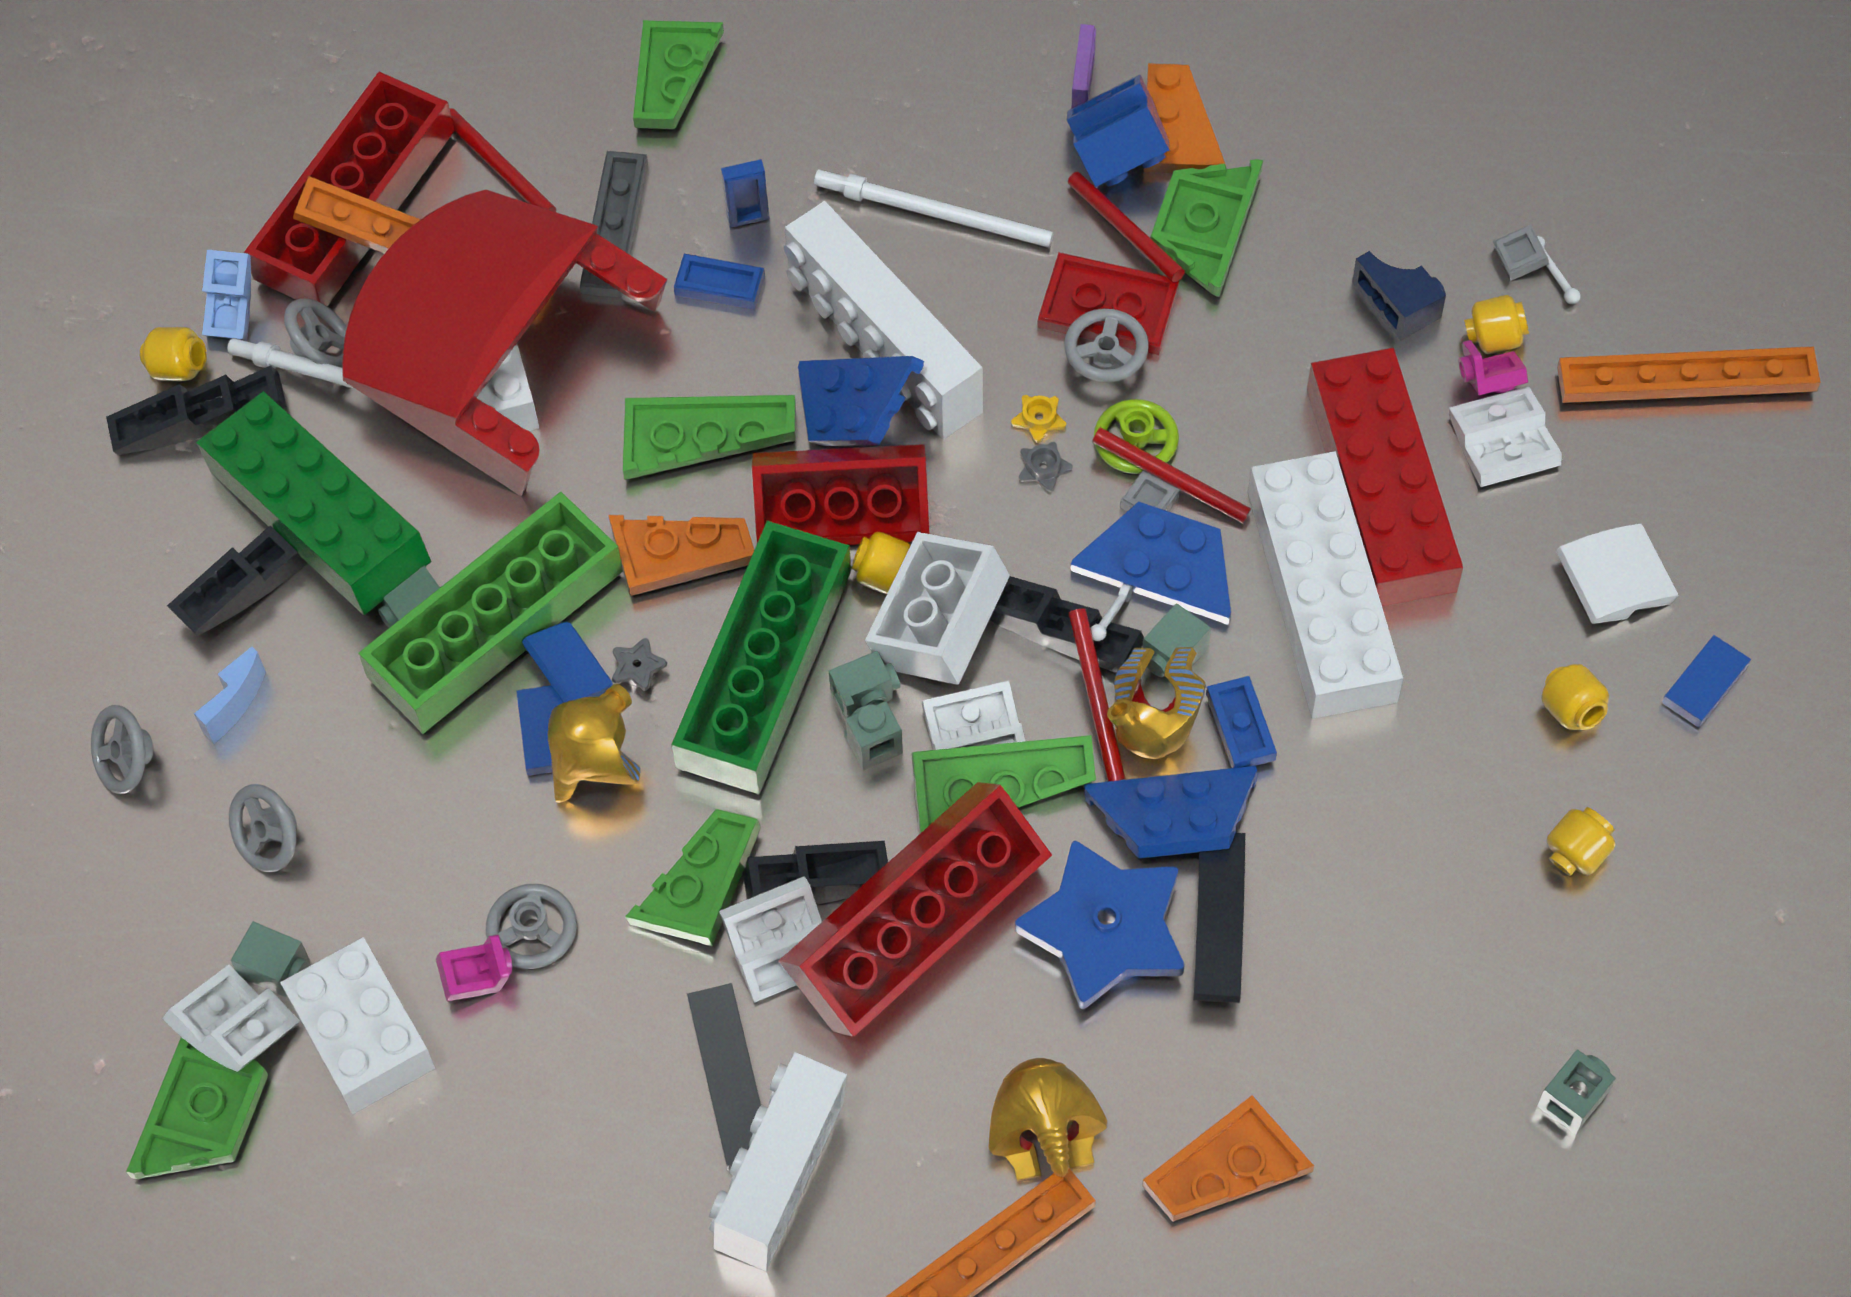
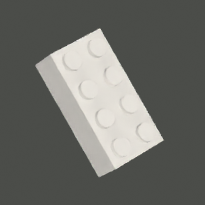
(779, 1161)

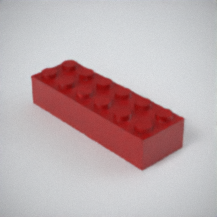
(372, 153)
(1387, 474)
(915, 908)

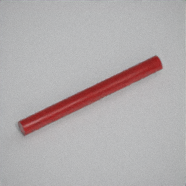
(498, 162)
(1126, 227)
(1171, 475)
(1096, 695)

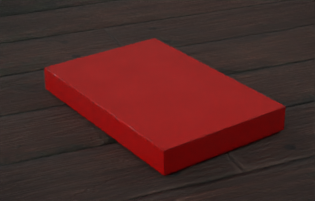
(1090, 285)

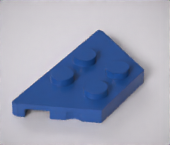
(853, 398)
(1162, 559)
(1175, 810)

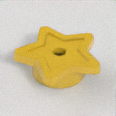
(1039, 406)

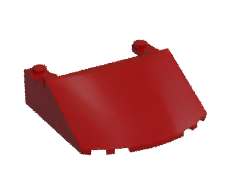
(454, 306)

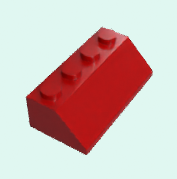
(843, 492)

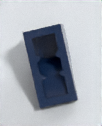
(1400, 296)

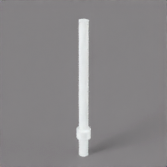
(857, 188)
(267, 354)

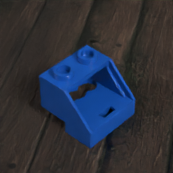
(1118, 132)

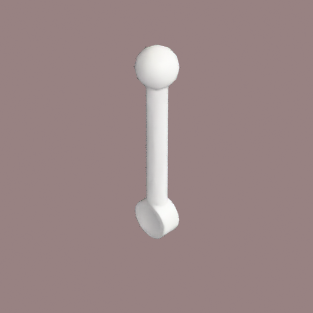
(1571, 294)
(1099, 630)

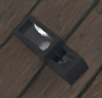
(830, 869)

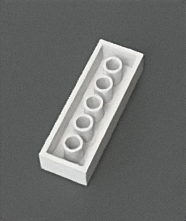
(883, 317)
(1324, 585)

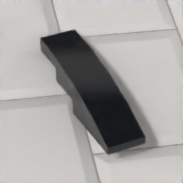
(188, 415)
(237, 581)
(1044, 618)
(1220, 923)

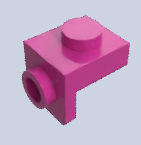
(1493, 373)
(474, 969)

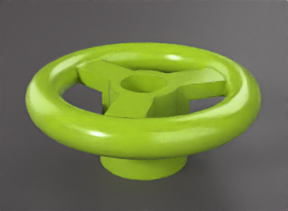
(1139, 416)

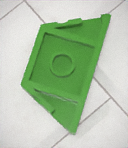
(1205, 219)
(197, 1115)

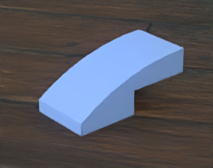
(228, 295)
(240, 684)

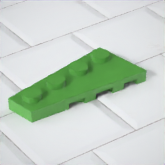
(692, 430)
(1023, 769)

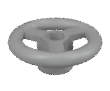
(314, 337)
(1106, 364)
(128, 748)
(267, 825)
(527, 906)

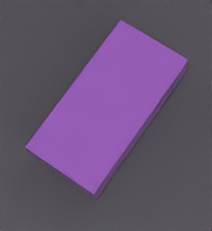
(1084, 65)

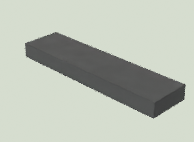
(616, 210)
(726, 1066)

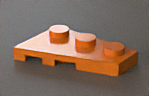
(1183, 118)
(672, 552)
(1227, 1162)

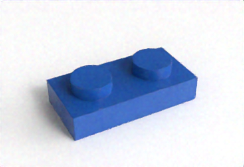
(1241, 723)

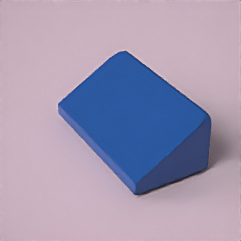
(567, 662)

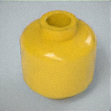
(1497, 324)
(173, 354)
(879, 561)
(1575, 697)
(1581, 841)

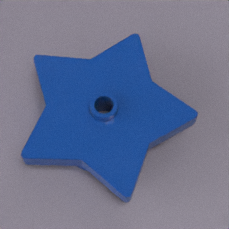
(1099, 953)

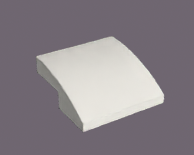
(1505, 436)
(1616, 573)
(973, 718)
(766, 930)
(230, 1019)

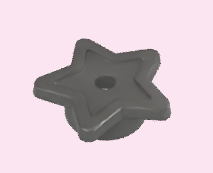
(1044, 454)
(641, 675)

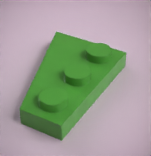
(670, 68)
(701, 881)

